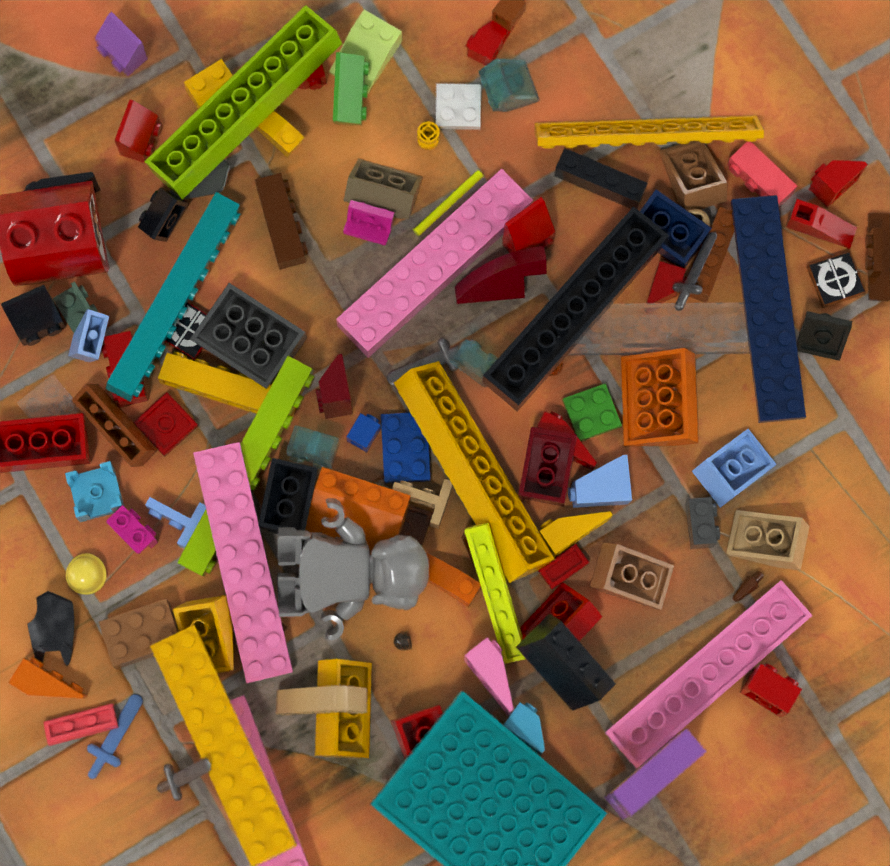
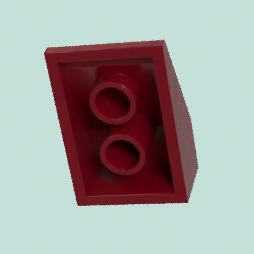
(547, 466)

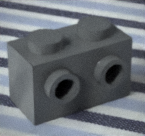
(701, 523)

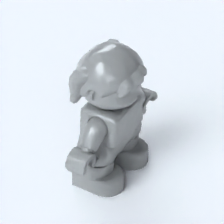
(343, 569)

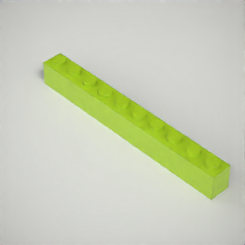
(256, 447)

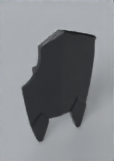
(52, 626)

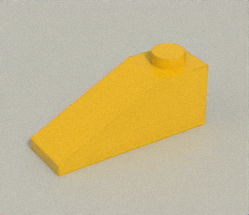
(280, 133)
(569, 530)

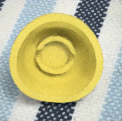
(86, 574)

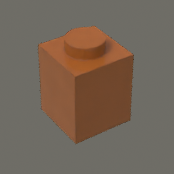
(508, 12)

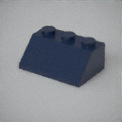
(684, 229)

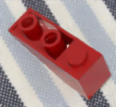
(820, 224)

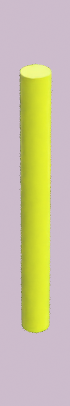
(446, 204)

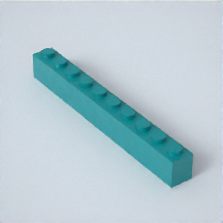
(172, 297)

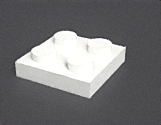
(458, 106)

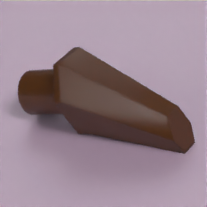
(748, 586)

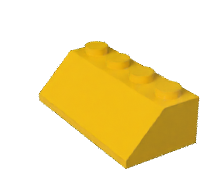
(339, 732)

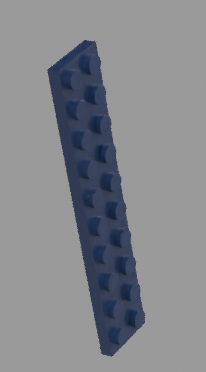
(768, 309)

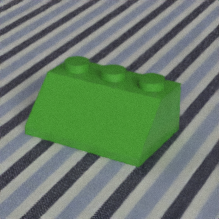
(350, 89)

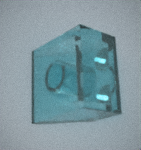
(508, 84)

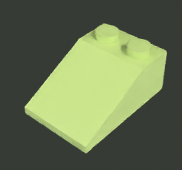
(375, 41)

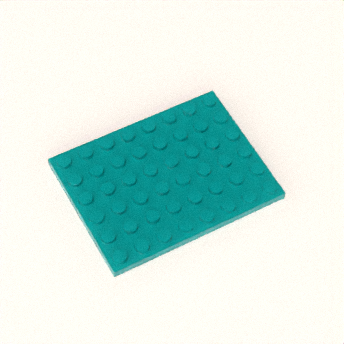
(485, 796)

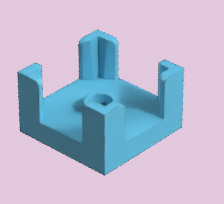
(95, 492)

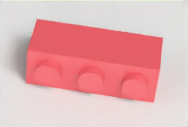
(760, 173)

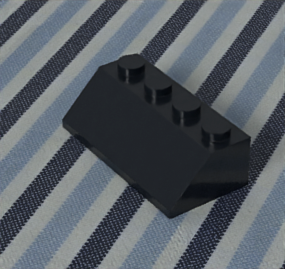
(565, 664)

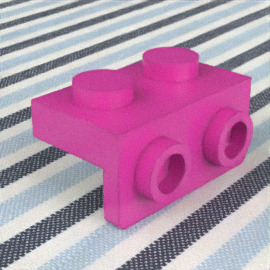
(368, 222)
(128, 527)

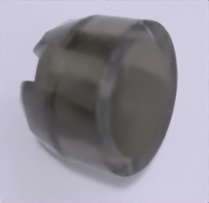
(403, 641)

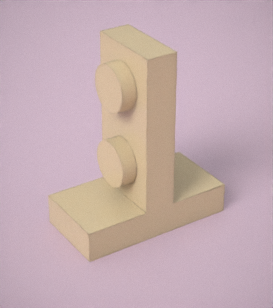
(428, 498)

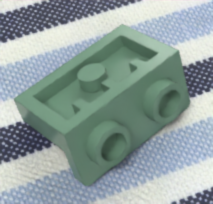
(73, 305)

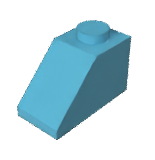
(526, 726)

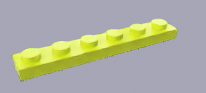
(495, 591)

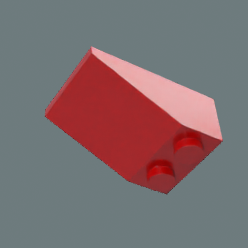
(529, 228)

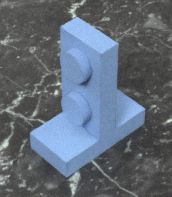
(176, 519)

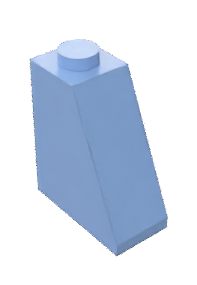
(603, 486)

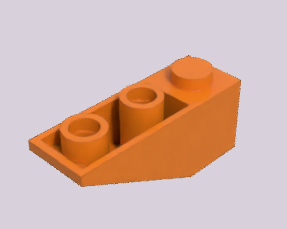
(36, 681)

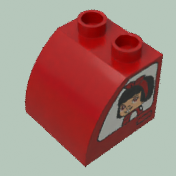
(51, 234)

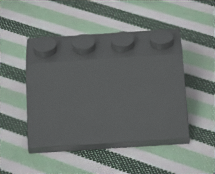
(248, 336)

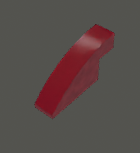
(502, 277)

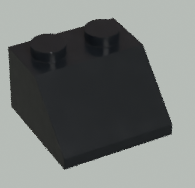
(162, 215)

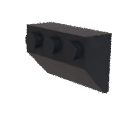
(287, 496)

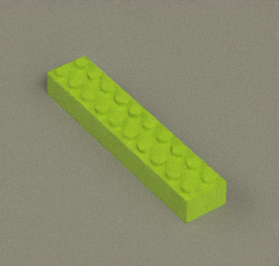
(244, 102)

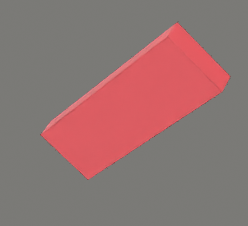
(80, 724)

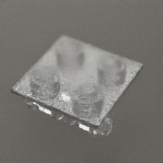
(48, 400)

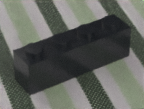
(600, 179)

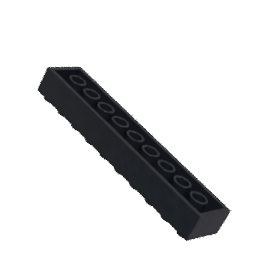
(575, 309)

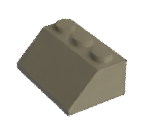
(383, 188)

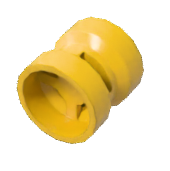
(428, 140)

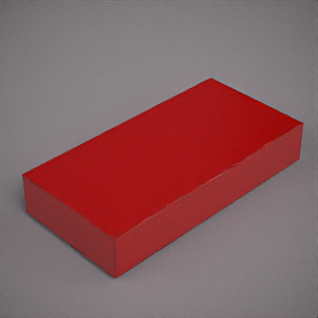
(563, 567)

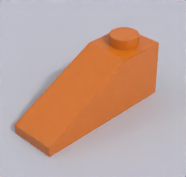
(452, 581)

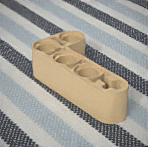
(321, 700)

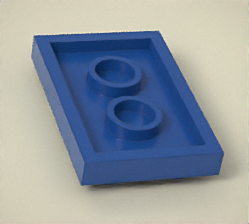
(404, 449)

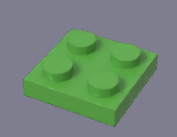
(592, 412)

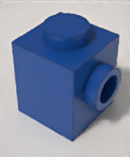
(364, 432)

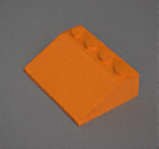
(659, 398)
(369, 505)

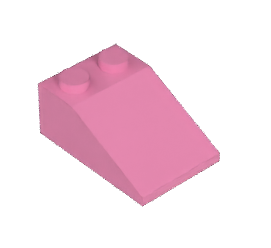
(488, 666)

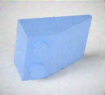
(734, 467)

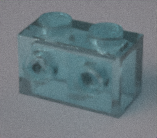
(472, 360)
(312, 447)

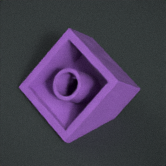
(120, 45)

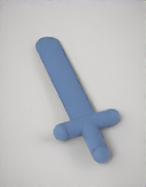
(106, 751)

